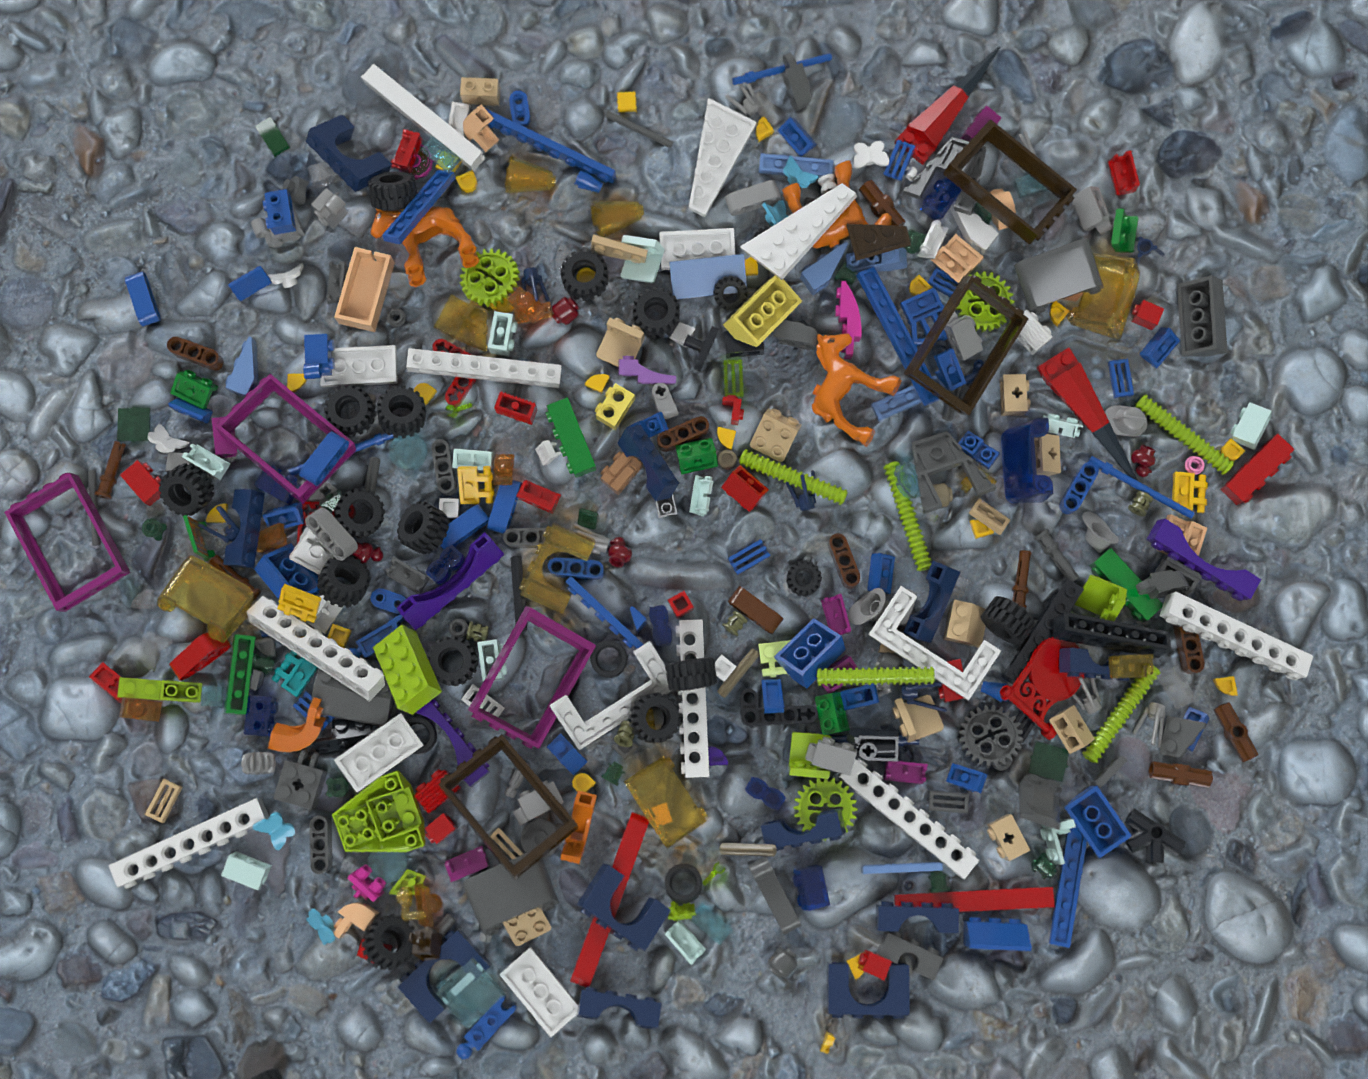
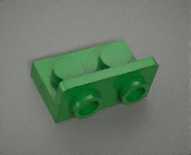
(1124, 232)
(193, 388)
(696, 456)
(831, 713)

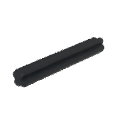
(517, 577)

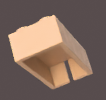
(364, 289)

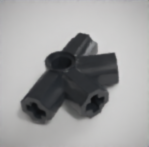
(1143, 838)

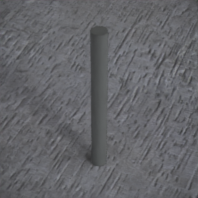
(639, 129)
(92, 489)

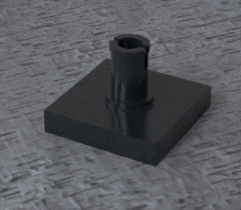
(702, 347)

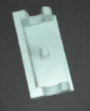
(478, 458)
(206, 461)
(246, 870)
(685, 941)

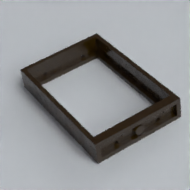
(1028, 162)
(993, 361)
(478, 759)

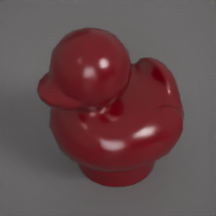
(1146, 458)
(366, 551)
(619, 552)

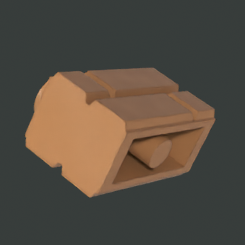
(620, 472)

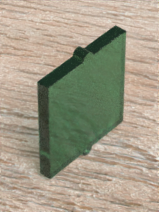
(133, 424)
(1048, 761)

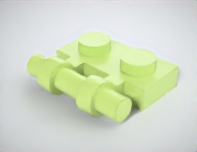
(767, 652)

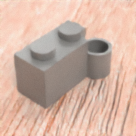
(329, 209)
(1092, 210)
(261, 231)
(963, 336)
(832, 755)
(533, 805)

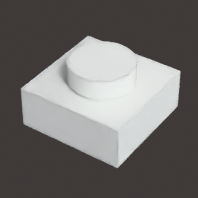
(450, 507)
(724, 668)

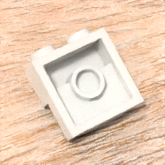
(310, 552)

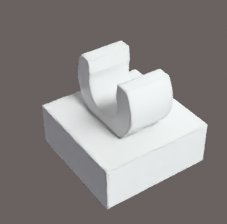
(546, 452)

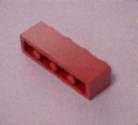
(1257, 469)

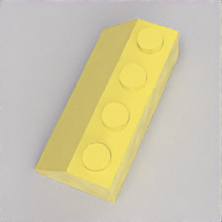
(763, 312)

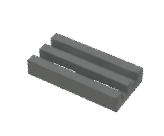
(1108, 771)
(931, 800)

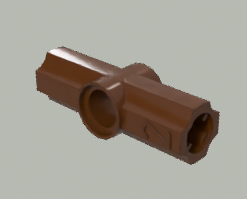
(880, 202)
(1241, 743)
(1180, 774)

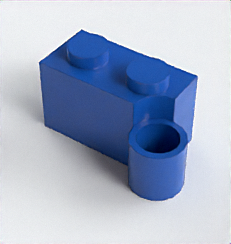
(318, 356)

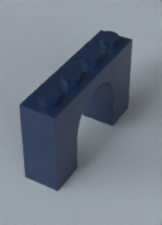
(354, 172)
(597, 900)
(417, 985)
(893, 1002)

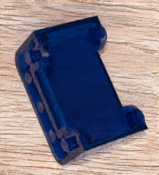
(1019, 463)

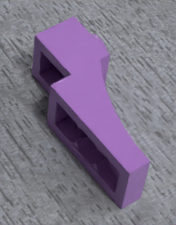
(630, 367)

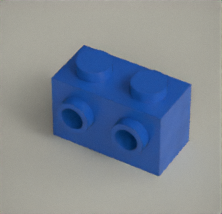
(279, 211)

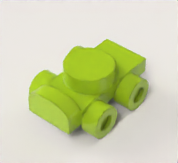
(681, 912)

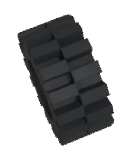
(730, 304)
(815, 578)

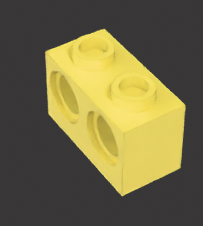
(619, 408)

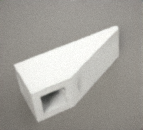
(974, 230)

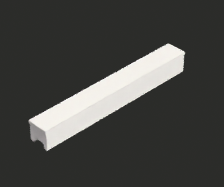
(422, 116)

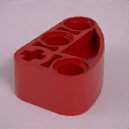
(198, 656)

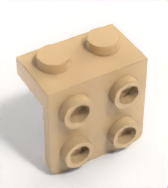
(620, 341)
(775, 434)
(917, 720)
(527, 926)

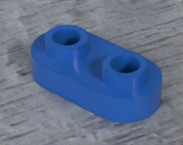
(519, 110)
(388, 601)

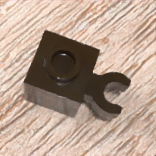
(426, 943)

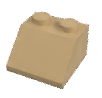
(964, 624)

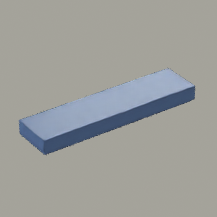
(775, 164)
(901, 401)
(901, 867)

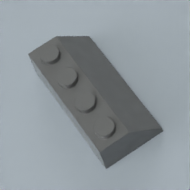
(1202, 317)
(346, 704)

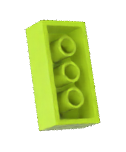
(407, 669)

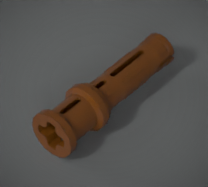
(108, 480)
(217, 562)
(1020, 588)

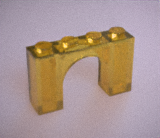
(557, 540)

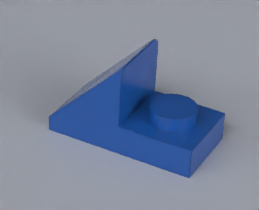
(949, 370)
(859, 697)
(567, 754)
(966, 778)

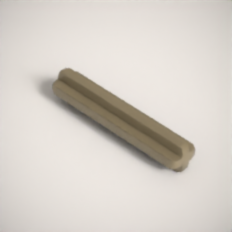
(737, 674)
(748, 849)

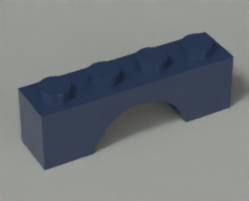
(660, 479)
(243, 549)
(941, 585)
(1078, 661)
(828, 825)
(943, 917)
(644, 1012)

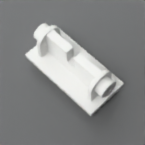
(933, 240)

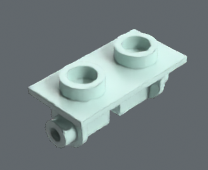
(1068, 426)
(699, 500)

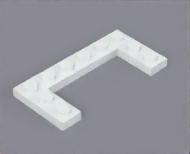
(963, 682)
(586, 732)

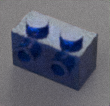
(941, 199)
(260, 716)
(811, 887)

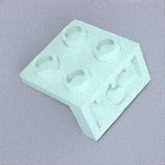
(643, 271)
(1050, 835)

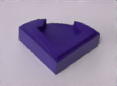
(716, 757)

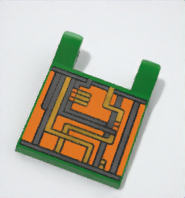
(196, 538)

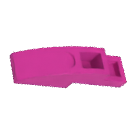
(849, 314)

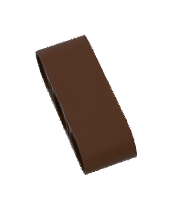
(187, 349)
(689, 427)
(844, 551)
(755, 610)
(1186, 655)

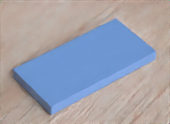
(698, 276)

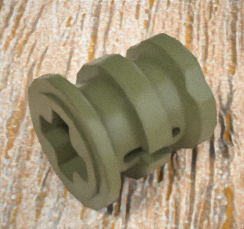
(1140, 503)
(735, 623)
(477, 628)
(624, 735)

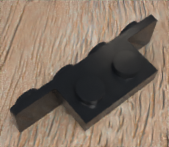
(344, 736)

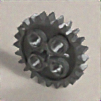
(999, 752)

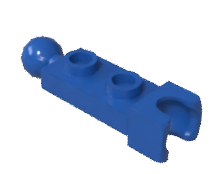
(366, 643)
(485, 1028)

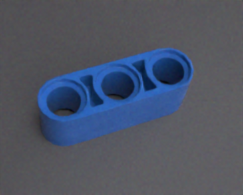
(142, 299)
(324, 458)
(1084, 481)
(504, 507)
(465, 526)
(567, 564)

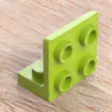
(1102, 598)
(797, 763)

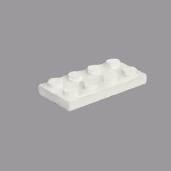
(696, 244)
(363, 366)
(378, 752)
(540, 992)

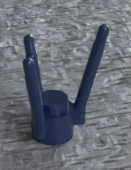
(1145, 247)
(532, 278)
(806, 500)
(231, 530)
(910, 692)

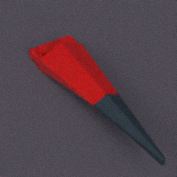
(933, 123)
(1073, 387)

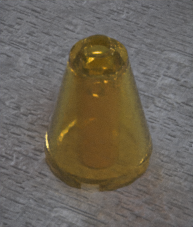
(527, 177)
(615, 215)

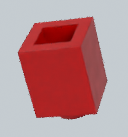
(1147, 314)
(680, 604)
(440, 829)
(874, 964)

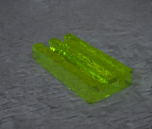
(741, 393)

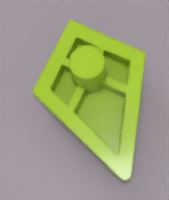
(409, 878)

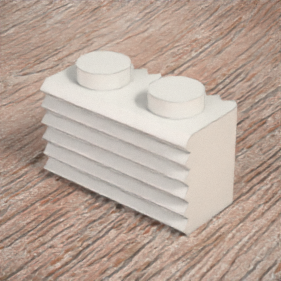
(1033, 334)

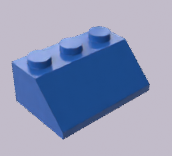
(278, 570)
(810, 649)
(1097, 821)
(996, 934)

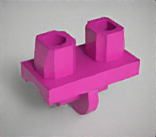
(364, 885)

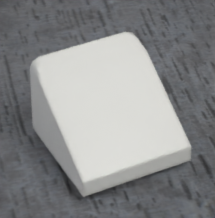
(681, 332)

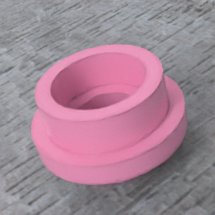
(1199, 463)

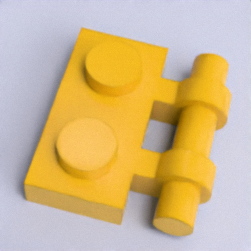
(469, 484)
(1184, 490)
(299, 603)

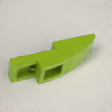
(159, 690)

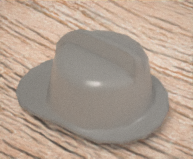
(1126, 420)
(1098, 532)
(868, 607)

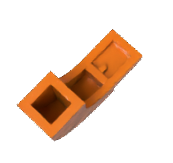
(295, 738)
(582, 814)

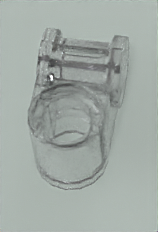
(322, 175)

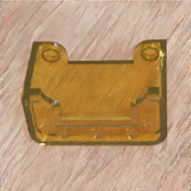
(1109, 309)
(208, 597)
(665, 801)

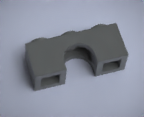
(927, 961)

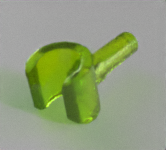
(457, 409)
(712, 874)

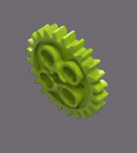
(500, 264)
(985, 318)
(825, 789)

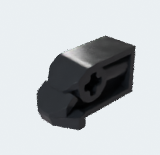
(882, 744)

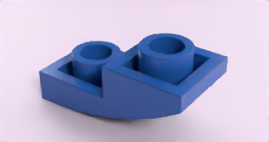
(652, 425)
(978, 450)

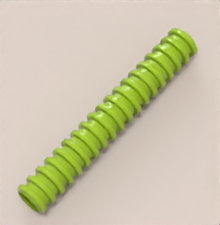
(1184, 434)
(792, 476)
(909, 521)
(875, 676)
(1119, 716)

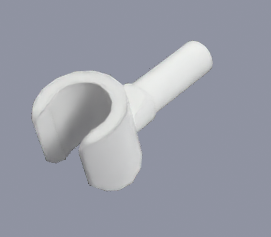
(911, 172)

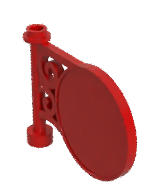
(1045, 681)

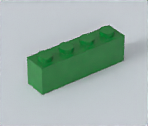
(571, 437)
(1114, 570)
(239, 675)

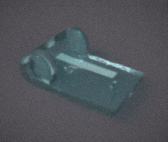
(469, 993)

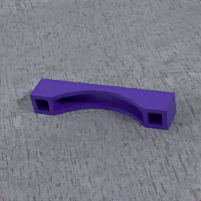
(1171, 540)
(421, 607)
(462, 749)

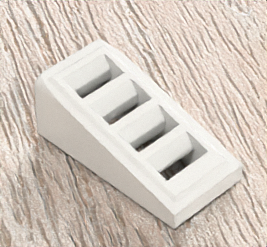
(471, 691)

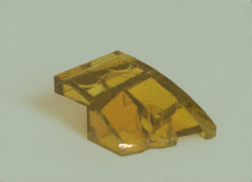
(464, 322)

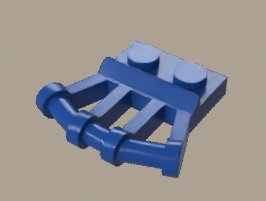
(920, 308)

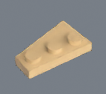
(616, 249)

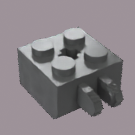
(310, 776)

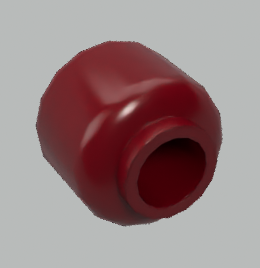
(565, 310)

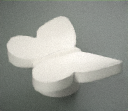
(870, 155)
(288, 278)
(164, 442)

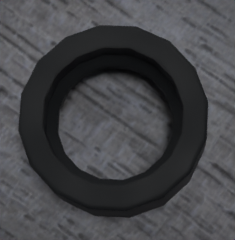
(623, 660)
(432, 733)
(683, 899)

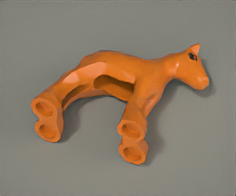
(852, 214)
(434, 223)
(839, 382)

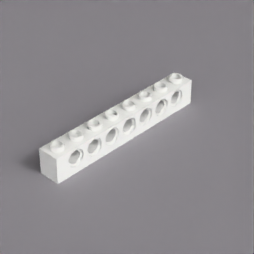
(483, 368)
(1298, 660)
(367, 687)
(690, 769)
(967, 859)
(122, 869)

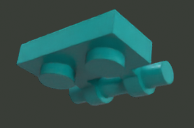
(298, 677)

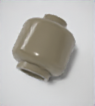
(944, 493)

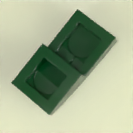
(272, 136)

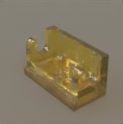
(1130, 666)

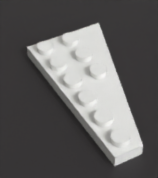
(720, 147)
(792, 238)

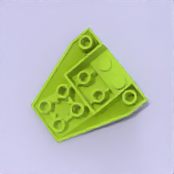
(382, 818)

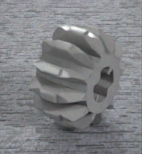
(258, 763)

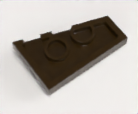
(877, 239)

